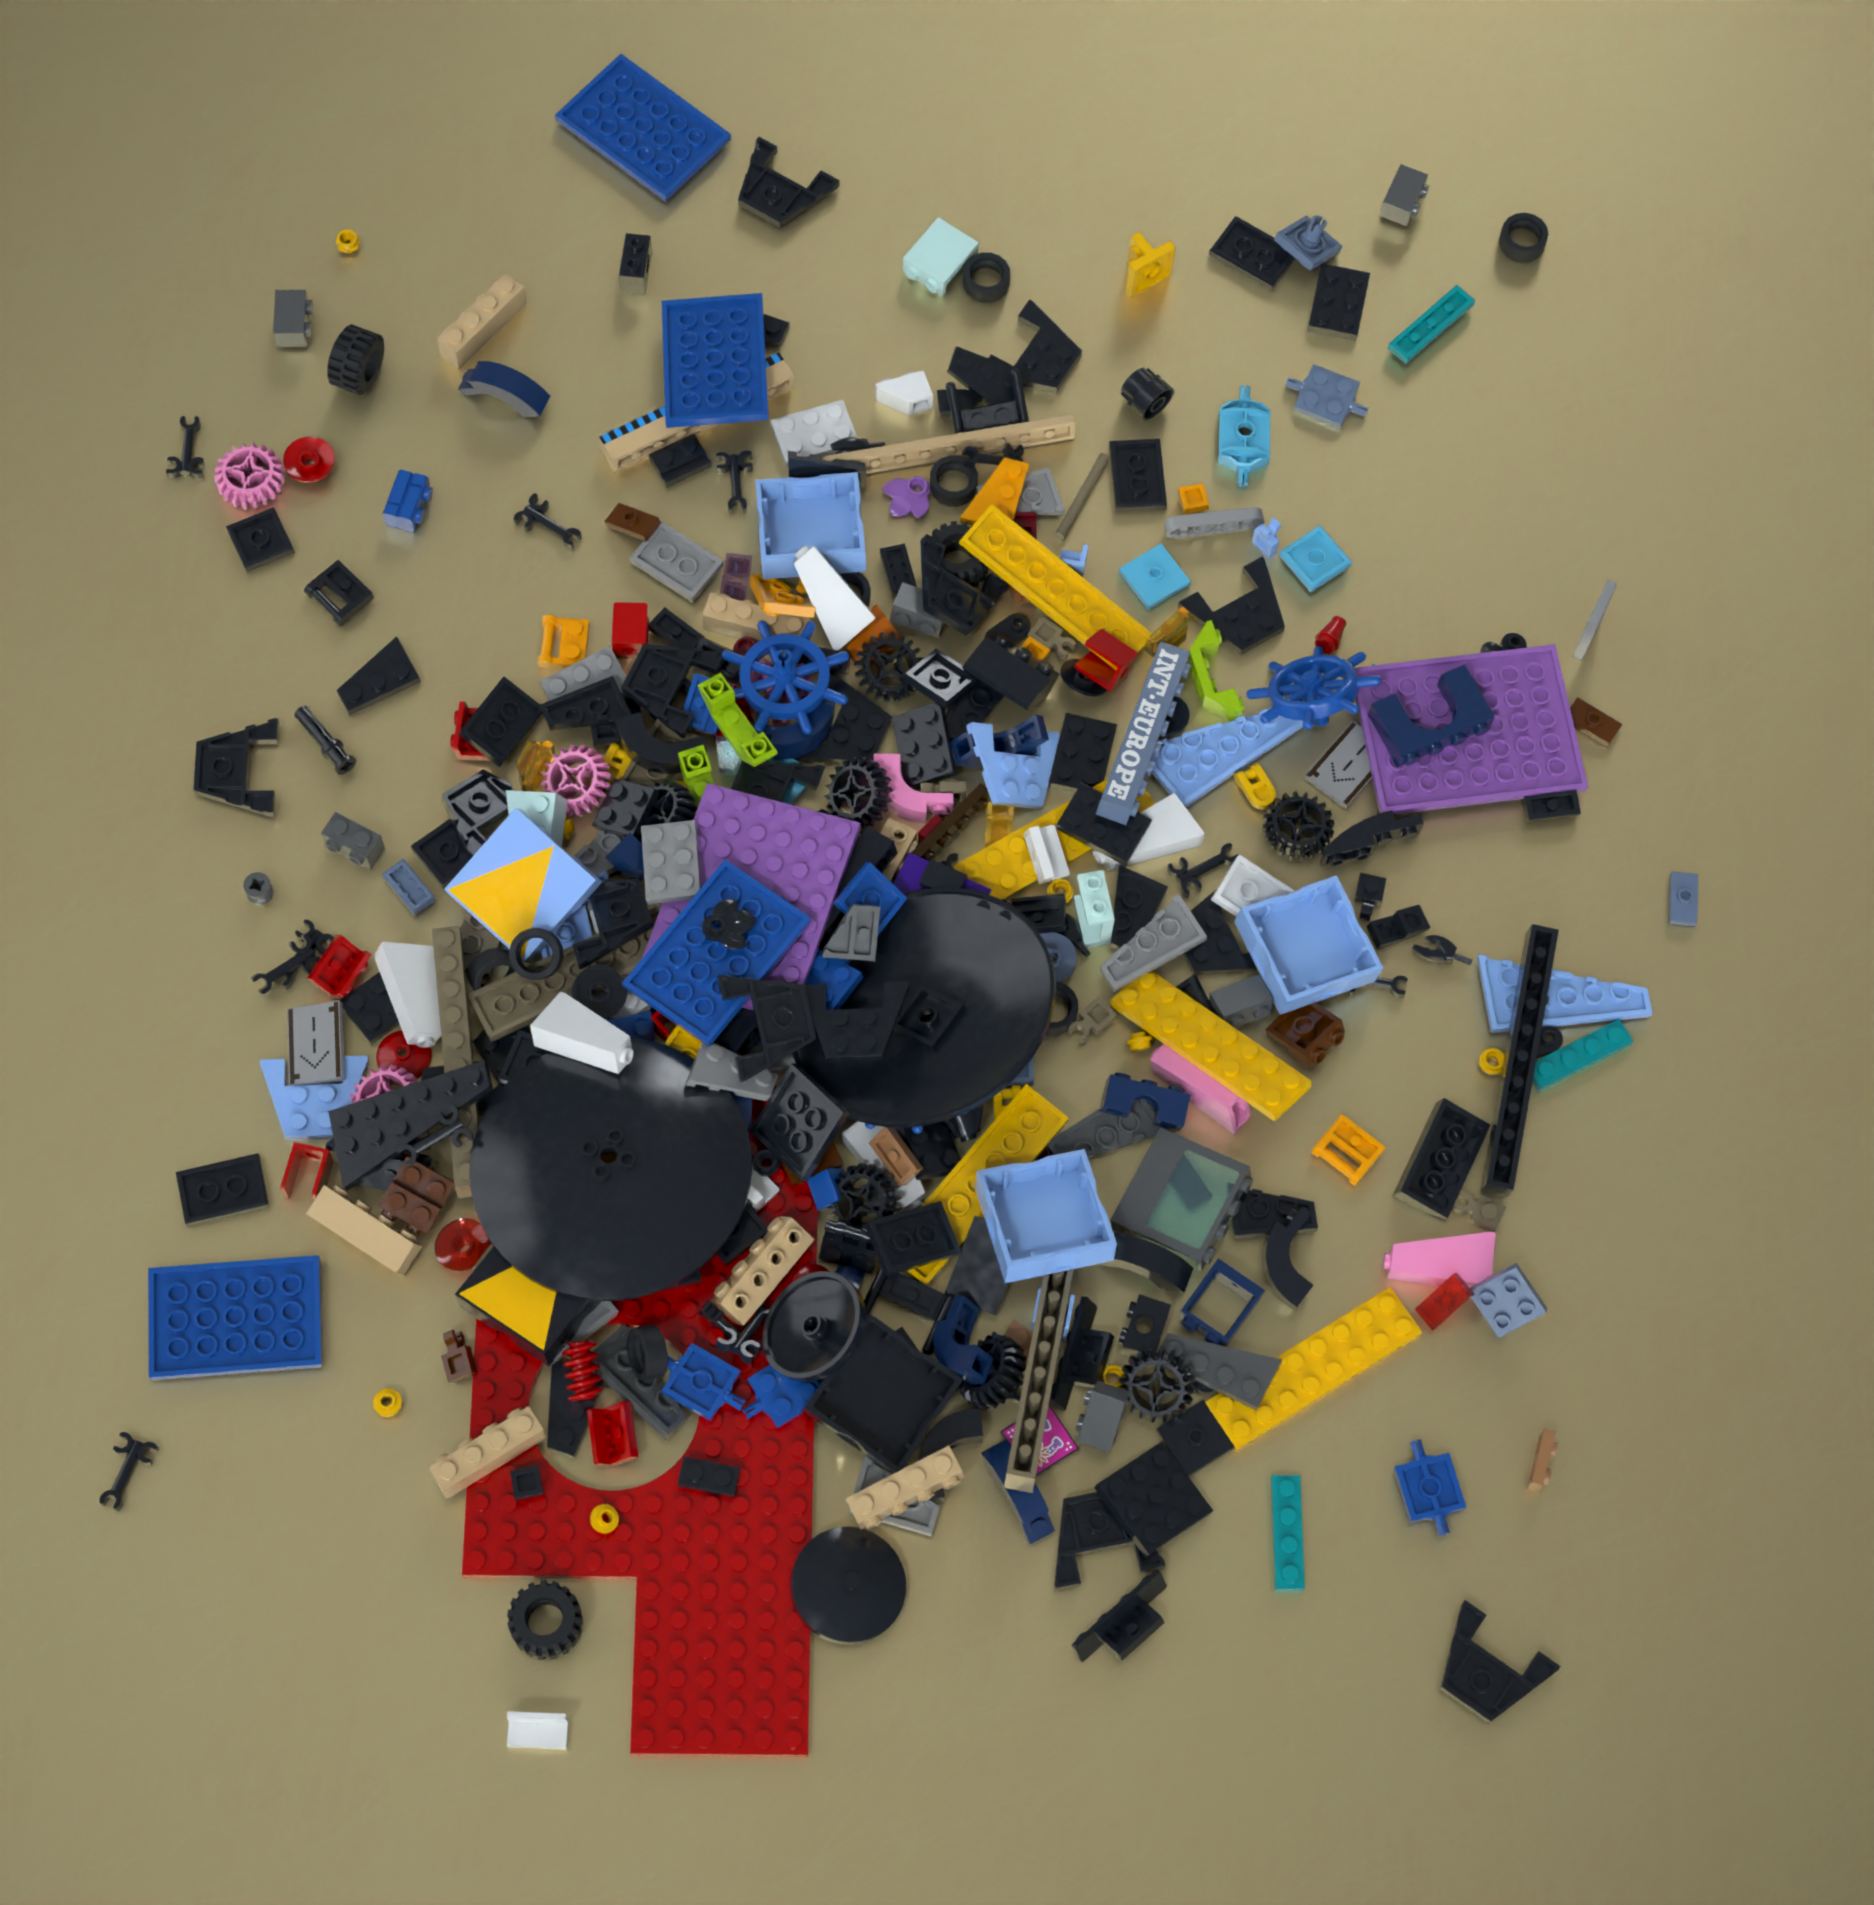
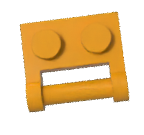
(572, 644)
(1354, 1143)

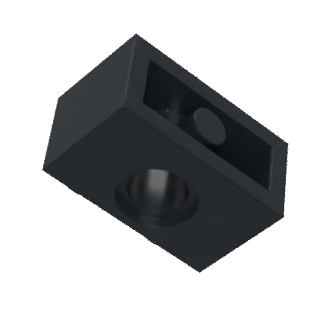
(635, 263)
(1146, 1311)

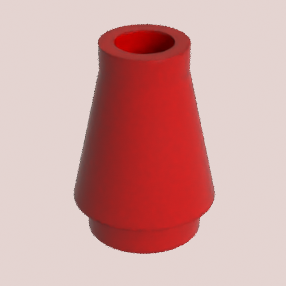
(1331, 635)

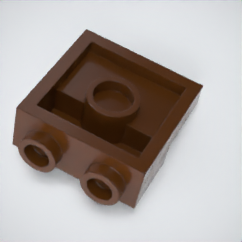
(1307, 1033)
(416, 1196)

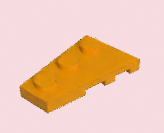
(1001, 490)
(776, 598)

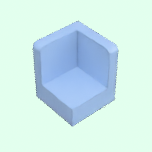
(1075, 560)

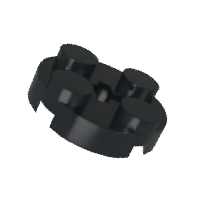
(610, 981)

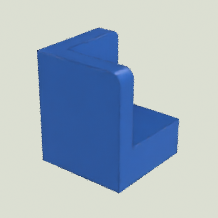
(825, 1189)

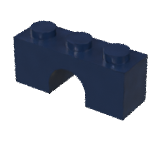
(1168, 1104)

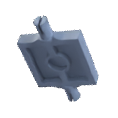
(1326, 396)

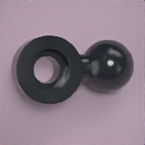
(1505, 644)

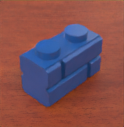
(407, 500)

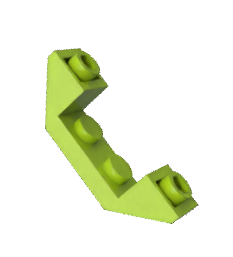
(1222, 703)
(731, 721)
(695, 771)

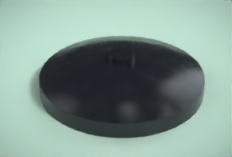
(814, 1326)
(848, 1585)

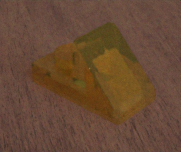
(998, 822)

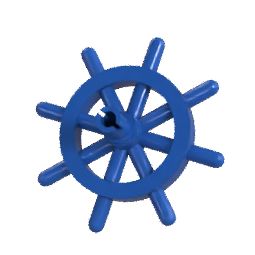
(786, 676)
(1313, 688)

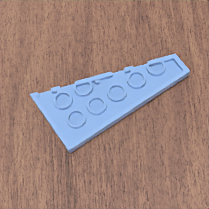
(1212, 754)
(1569, 997)

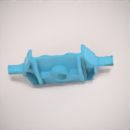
(1239, 451)

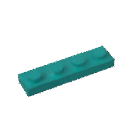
(1431, 324)
(1580, 1054)
(1287, 1533)

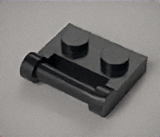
(344, 586)

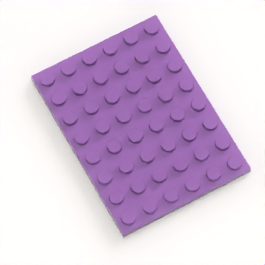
(1523, 754)
(783, 848)

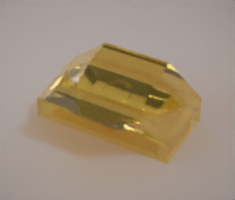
(1170, 632)
(532, 763)

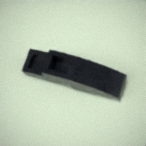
(1360, 839)

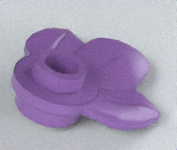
(907, 500)

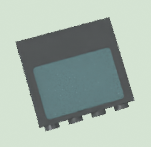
(1183, 1196)

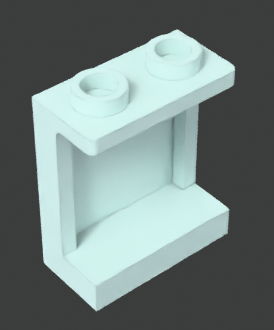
(939, 256)
(1094, 909)

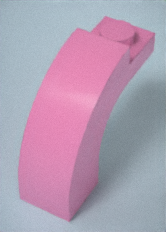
(907, 801)

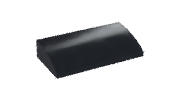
(1441, 1159)

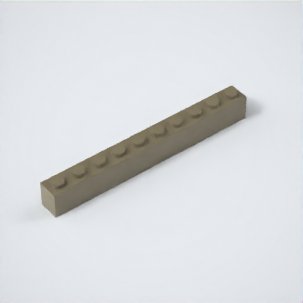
(456, 1037)
(1038, 1382)

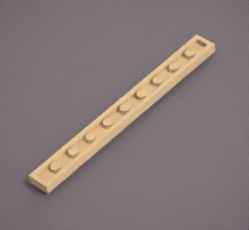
(985, 441)

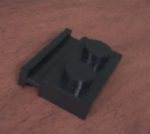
(680, 460)
(1044, 911)

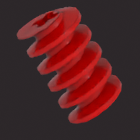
(582, 1370)

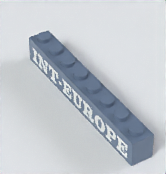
(1143, 733)

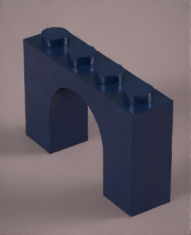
(1409, 742)

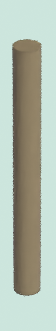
(1082, 496)

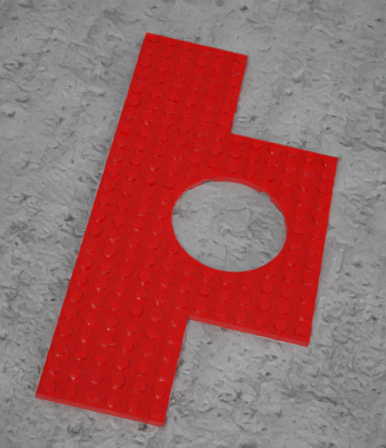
(715, 1619)

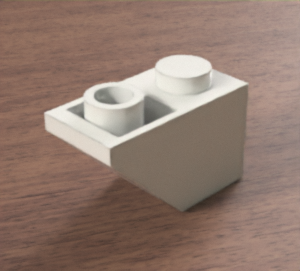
(905, 393)

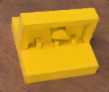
(1147, 265)

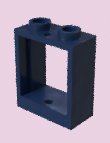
(1234, 1281)

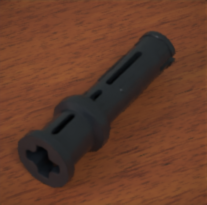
(330, 747)

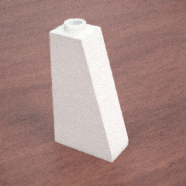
(835, 602)
(1170, 832)
(412, 988)
(581, 1034)
(857, 1141)

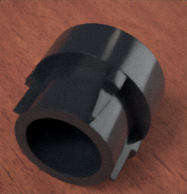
(1146, 393)

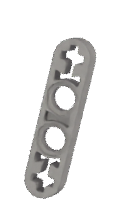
(1213, 522)

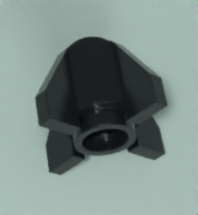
(966, 1125)

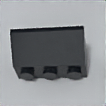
(1011, 670)

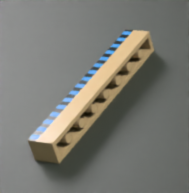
(649, 433)

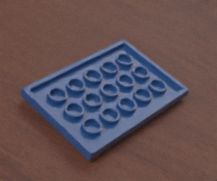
(643, 127)
(714, 360)
(684, 965)
(234, 1317)

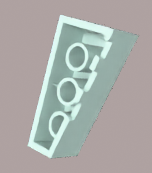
(543, 807)

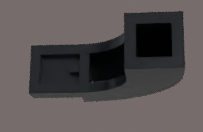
(649, 752)
(1276, 1260)
(1151, 1261)
(952, 1431)

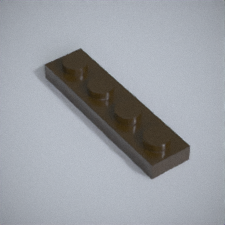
(955, 821)

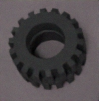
(355, 359)
(969, 571)
(530, 1600)

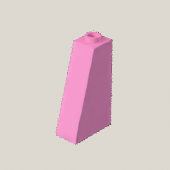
(1205, 1091)
(1439, 1258)

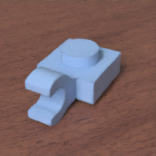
(1266, 538)

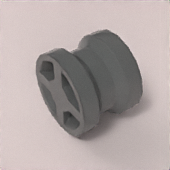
(259, 895)

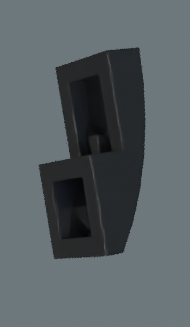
(1398, 927)

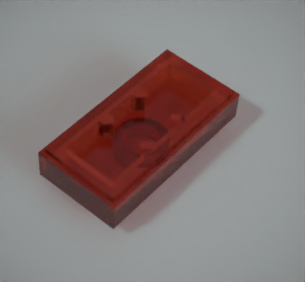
(1444, 1301)

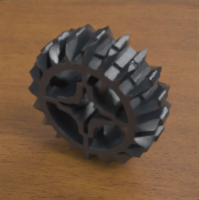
(881, 660)
(868, 800)
(673, 804)
(1319, 828)
(852, 1206)
(1002, 1376)
(1167, 1384)

